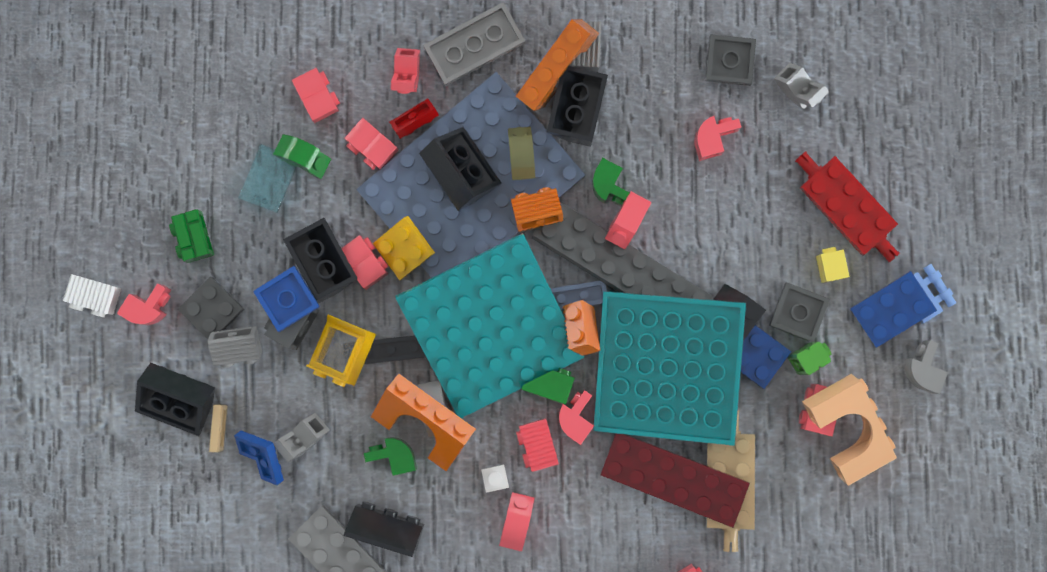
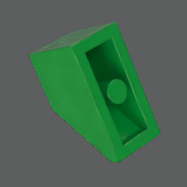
(552, 385)

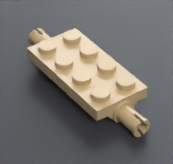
(738, 462)

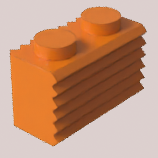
(537, 209)
(581, 328)

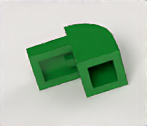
(302, 155)
(604, 183)
(399, 453)

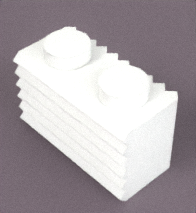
(91, 295)

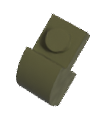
(521, 153)

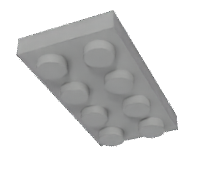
(474, 44)
(328, 550)

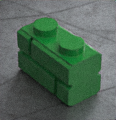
(191, 236)

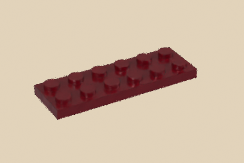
(675, 479)

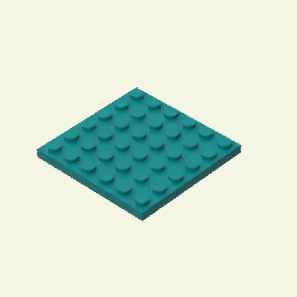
(488, 325)
(669, 367)

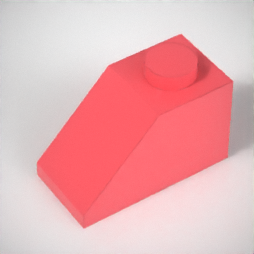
(627, 220)

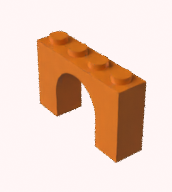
(541, 84)
(407, 399)

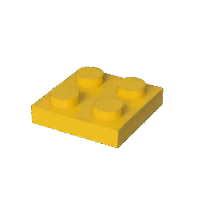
(403, 248)

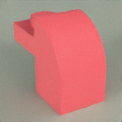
(406, 70)
(708, 139)
(146, 312)
(570, 420)
(517, 521)

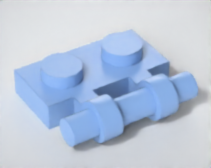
(944, 292)

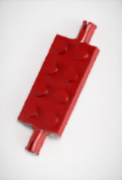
(848, 206)

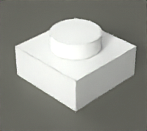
(495, 478)

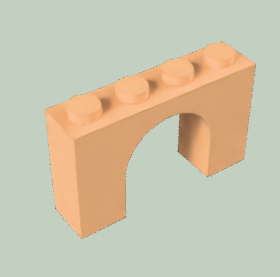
(873, 446)

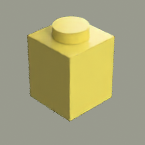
(832, 265)

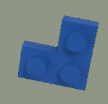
(264, 454)

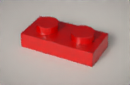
(414, 118)

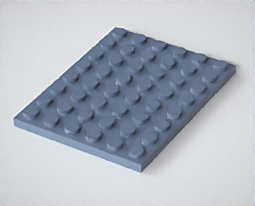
(411, 190)

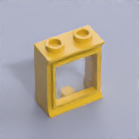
(341, 351)

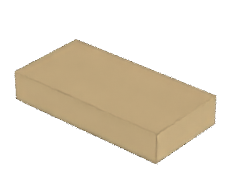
(218, 428)

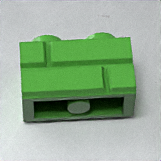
(810, 358)

